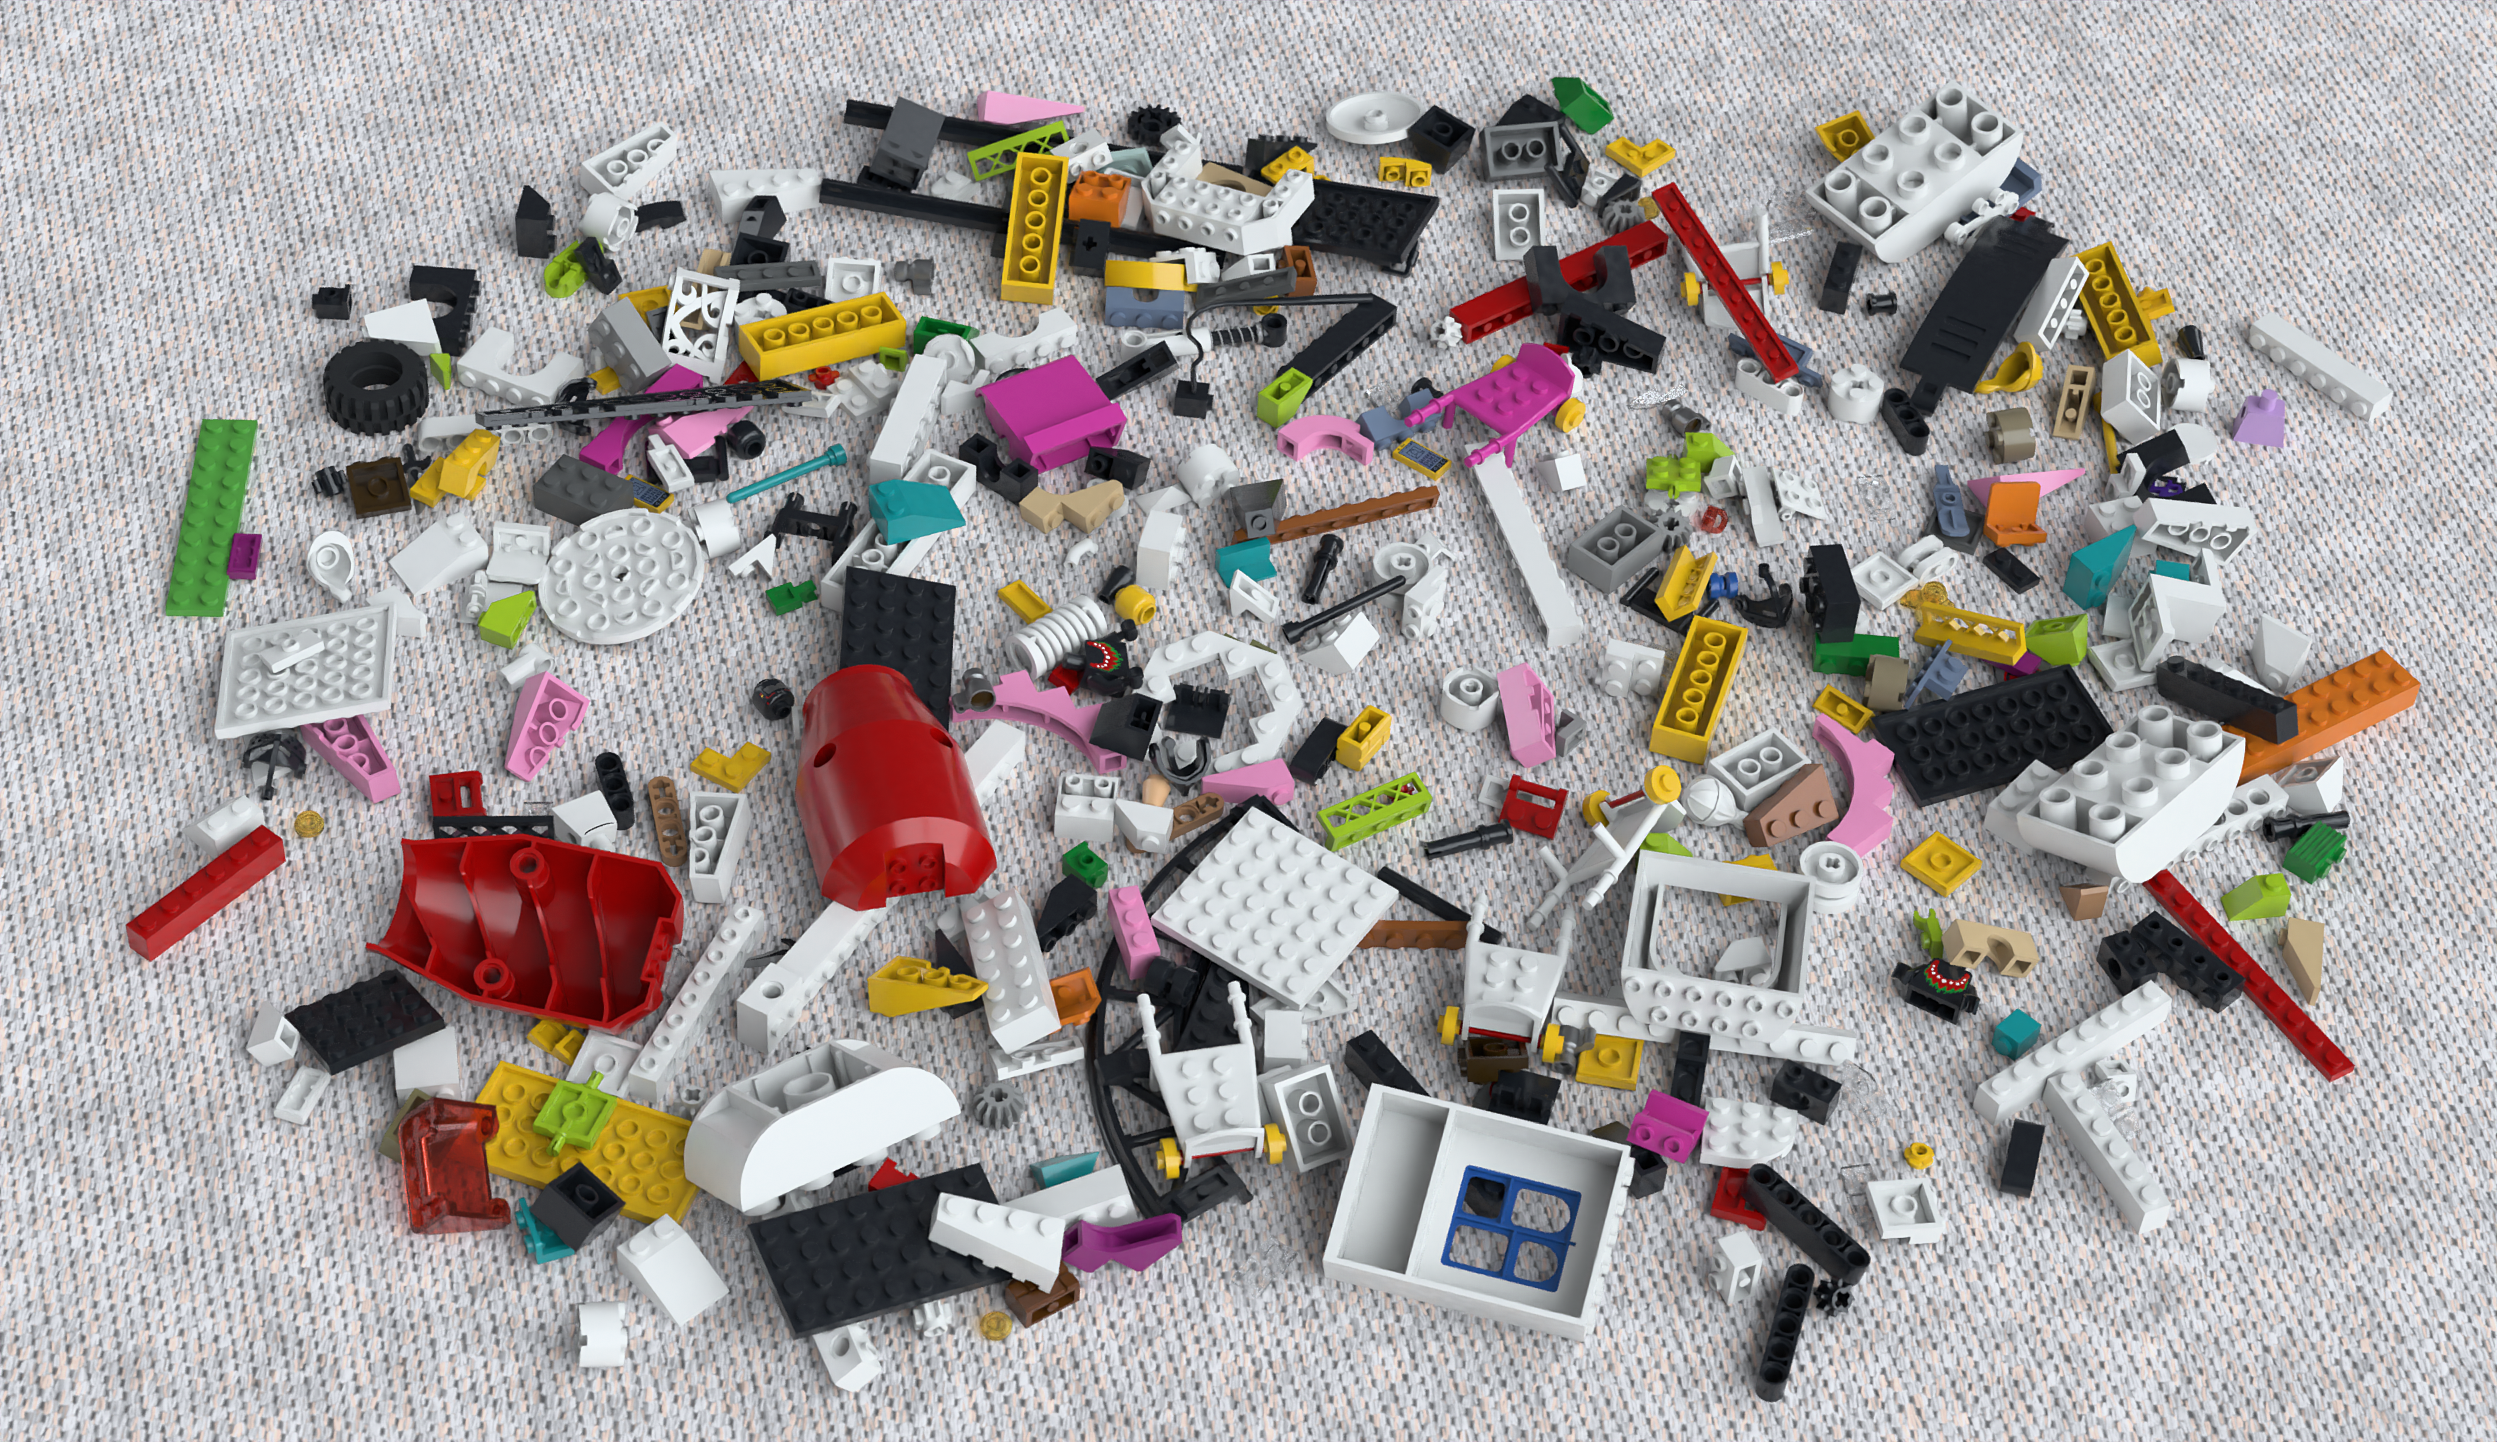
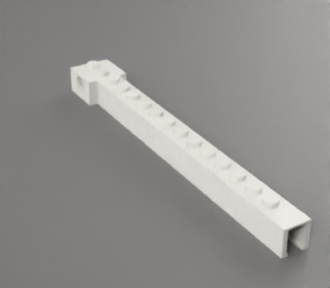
(783, 989)

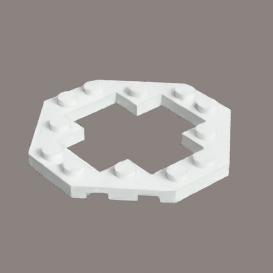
(1237, 660)

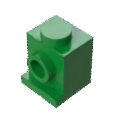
(1085, 865)

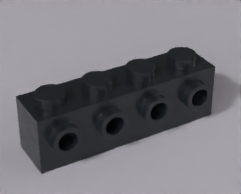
(2188, 962)

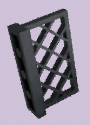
(493, 824)

